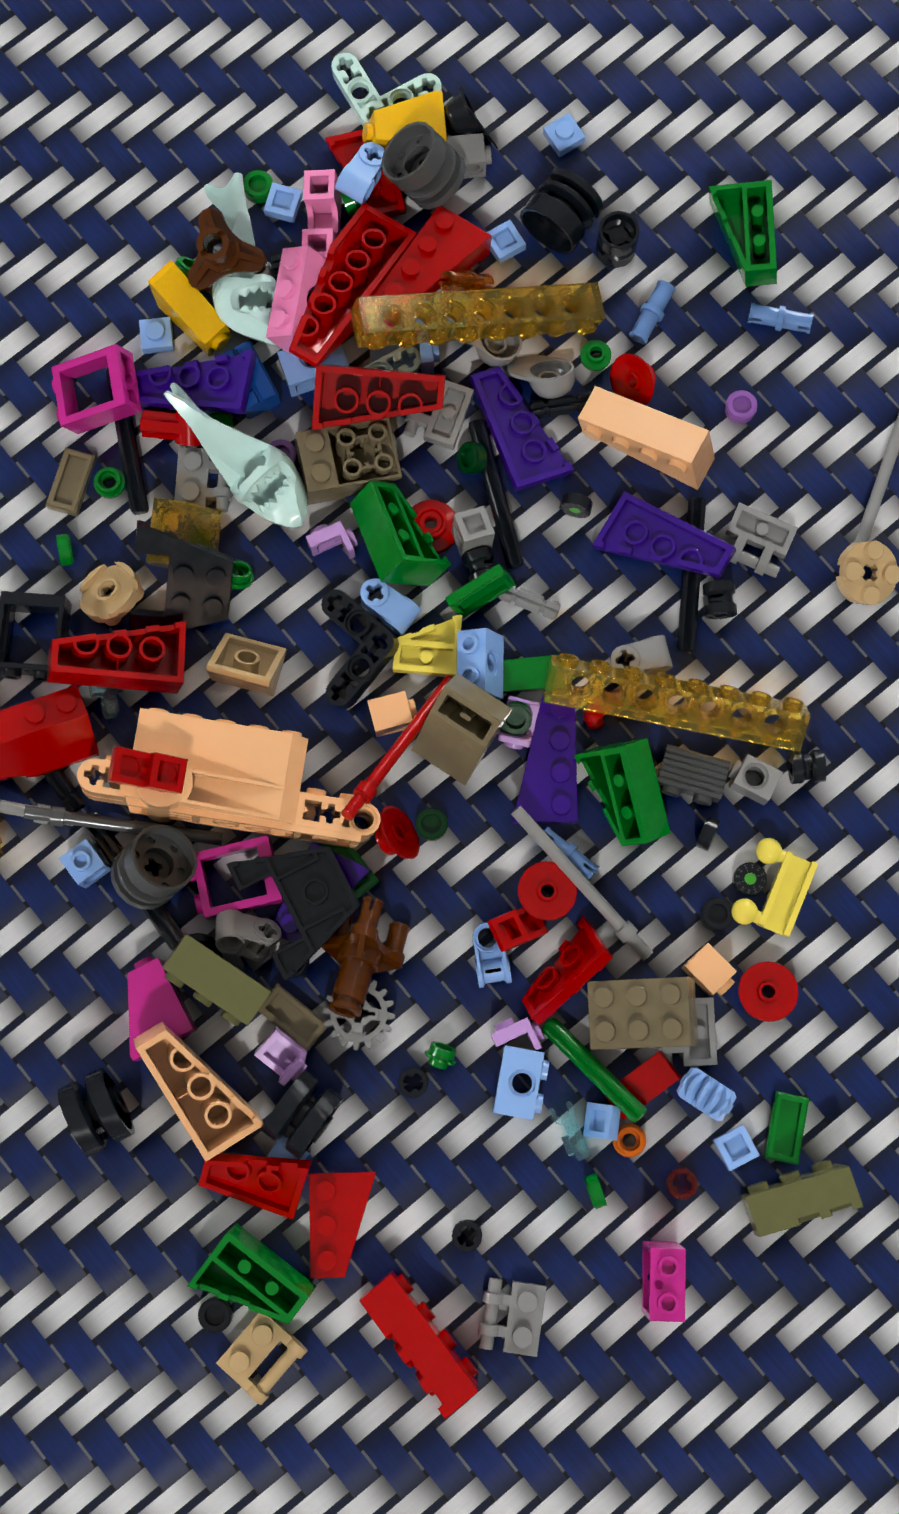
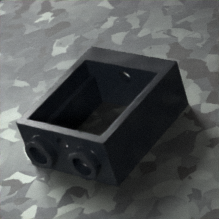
(29, 603)

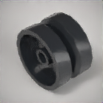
(95, 1112)
(299, 1112)

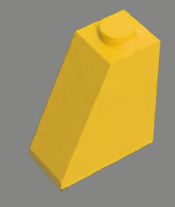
(390, 119)
(188, 309)

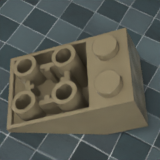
(345, 458)
(460, 728)

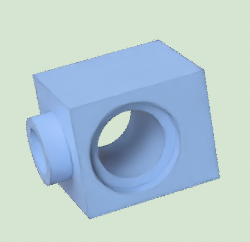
(85, 863)

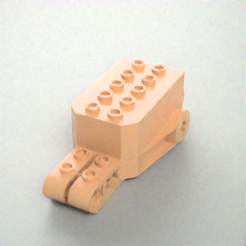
(232, 781)

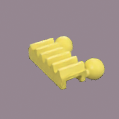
(786, 890)

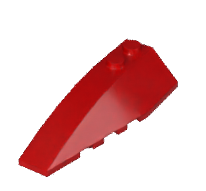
(353, 269)
(45, 735)

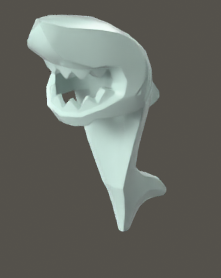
(241, 297)
(253, 469)

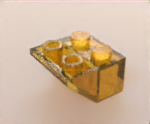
(188, 522)

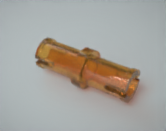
(465, 280)

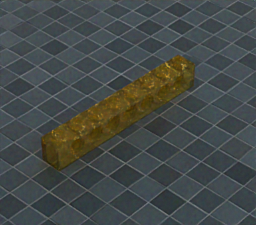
(491, 304)
(785, 733)

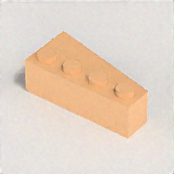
(648, 436)
(199, 1096)

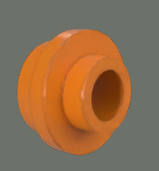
(637, 1147)

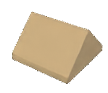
(247, 664)

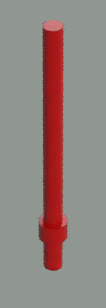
(366, 788)

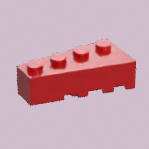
(440, 246)
(365, 394)
(123, 659)
(421, 1343)

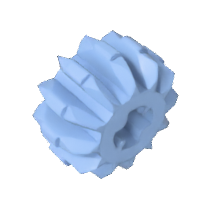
(706, 1094)

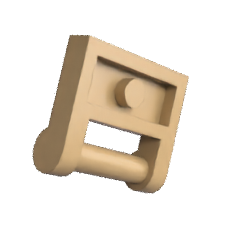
(252, 1348)

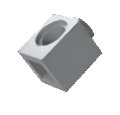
(474, 152)
(472, 530)
(768, 774)

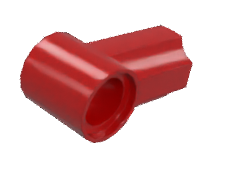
(168, 426)

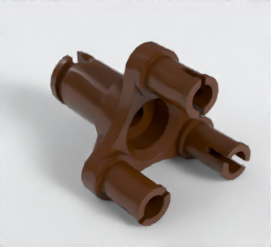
(232, 258)
(363, 955)

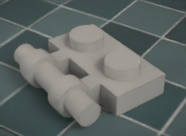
(444, 424)
(194, 477)
(762, 532)
(706, 1050)
(523, 1319)

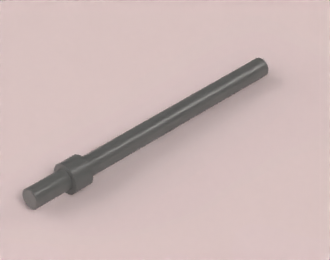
(59, 816)

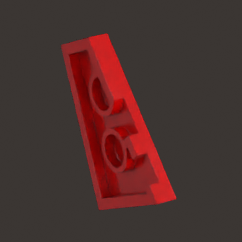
(385, 195)
(574, 967)
(258, 1180)
(335, 1217)

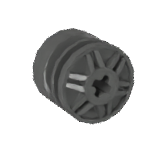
(423, 165)
(153, 867)

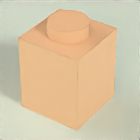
(391, 713)
(710, 971)

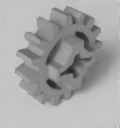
(357, 1029)

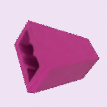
(153, 1001)

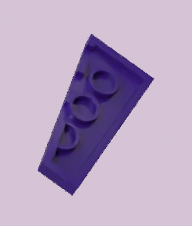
(212, 384)
(520, 440)
(658, 537)
(551, 770)

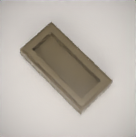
(71, 482)
(293, 1017)

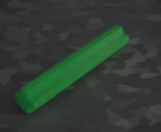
(594, 1069)

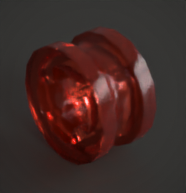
(689, 1176)

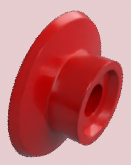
(633, 378)
(442, 515)
(397, 834)
(541, 907)
(783, 991)

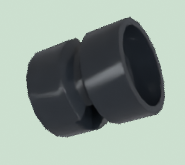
(617, 239)

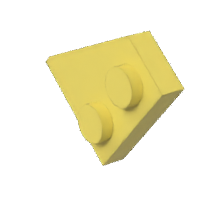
(430, 650)

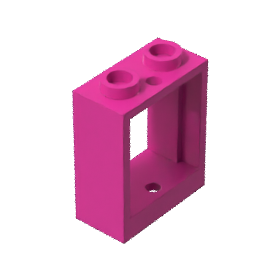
(123, 384)
(203, 899)
(665, 1292)

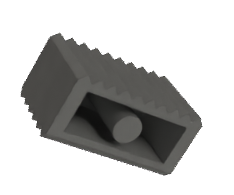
(692, 775)

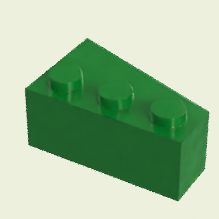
(748, 227)
(393, 538)
(629, 789)
(253, 1276)

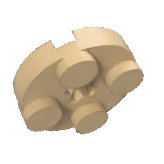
(883, 578)
(125, 593)

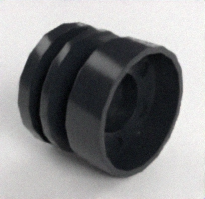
(561, 211)

